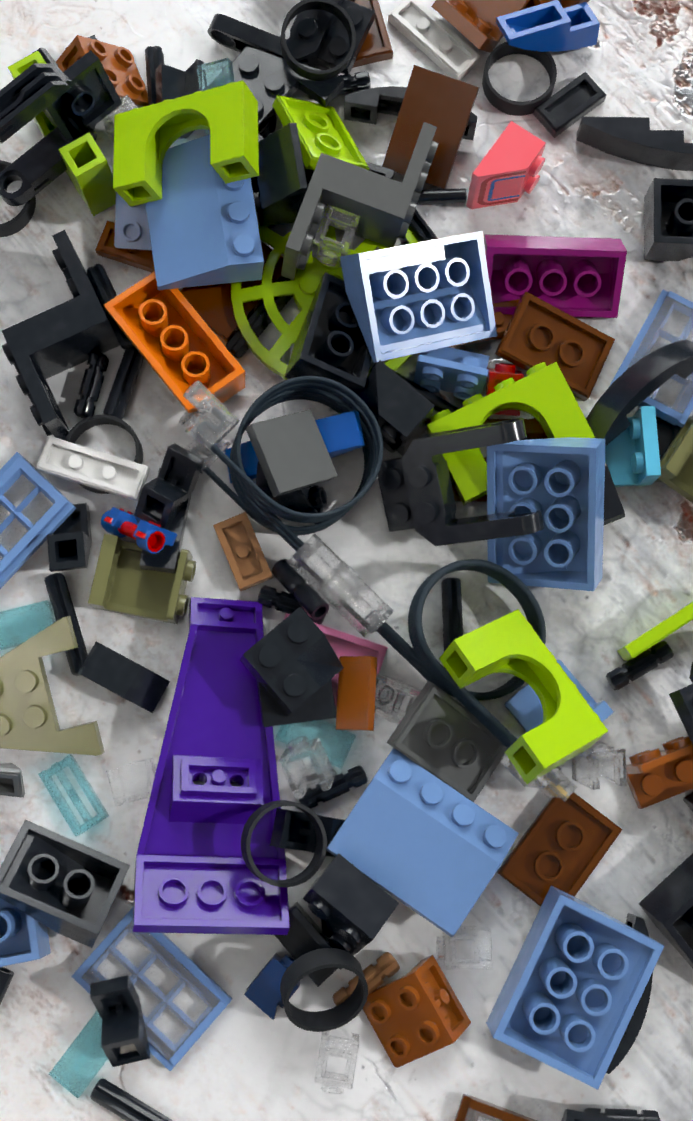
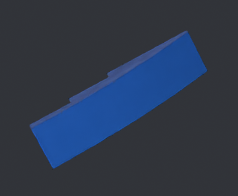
(340, 434)

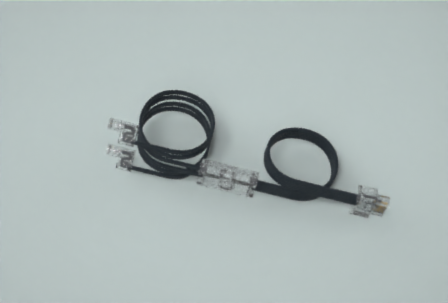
(327, 571)

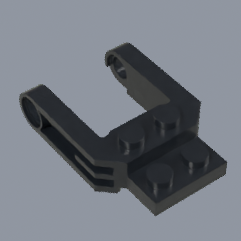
(313, 39)
(73, 105)
(420, 491)

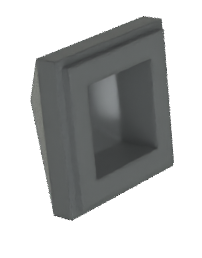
(11, 780)

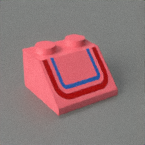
(507, 169)

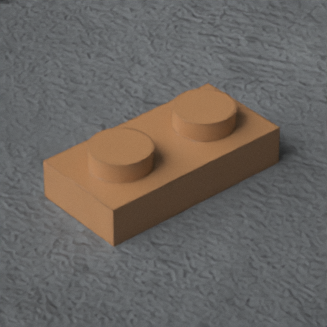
(243, 551)

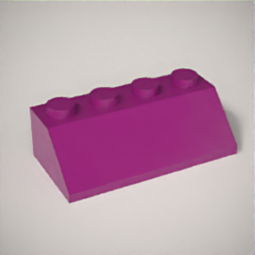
(567, 272)

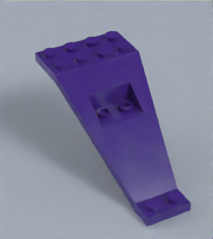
(190, 842)

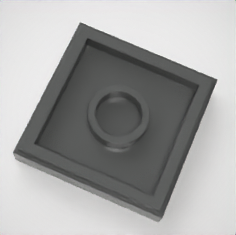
(291, 452)

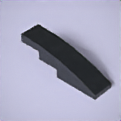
(634, 141)

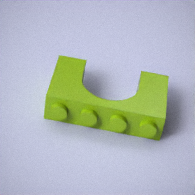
(149, 131)
(82, 157)
(541, 394)
(516, 649)

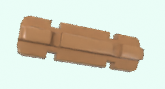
(374, 977)

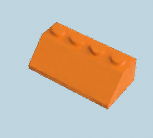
(175, 341)

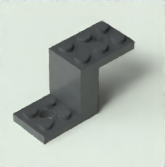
(380, 202)

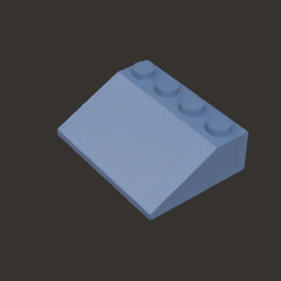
(201, 225)
(421, 295)
(567, 485)
(423, 842)
(573, 987)

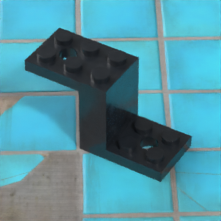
(58, 339)

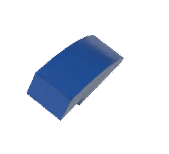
(550, 27)

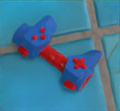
(148, 534)

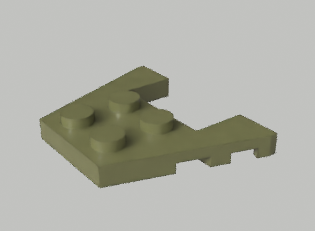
(26, 701)

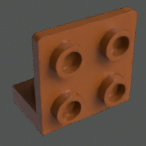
(478, 18)
(117, 63)
(663, 774)
(416, 1013)

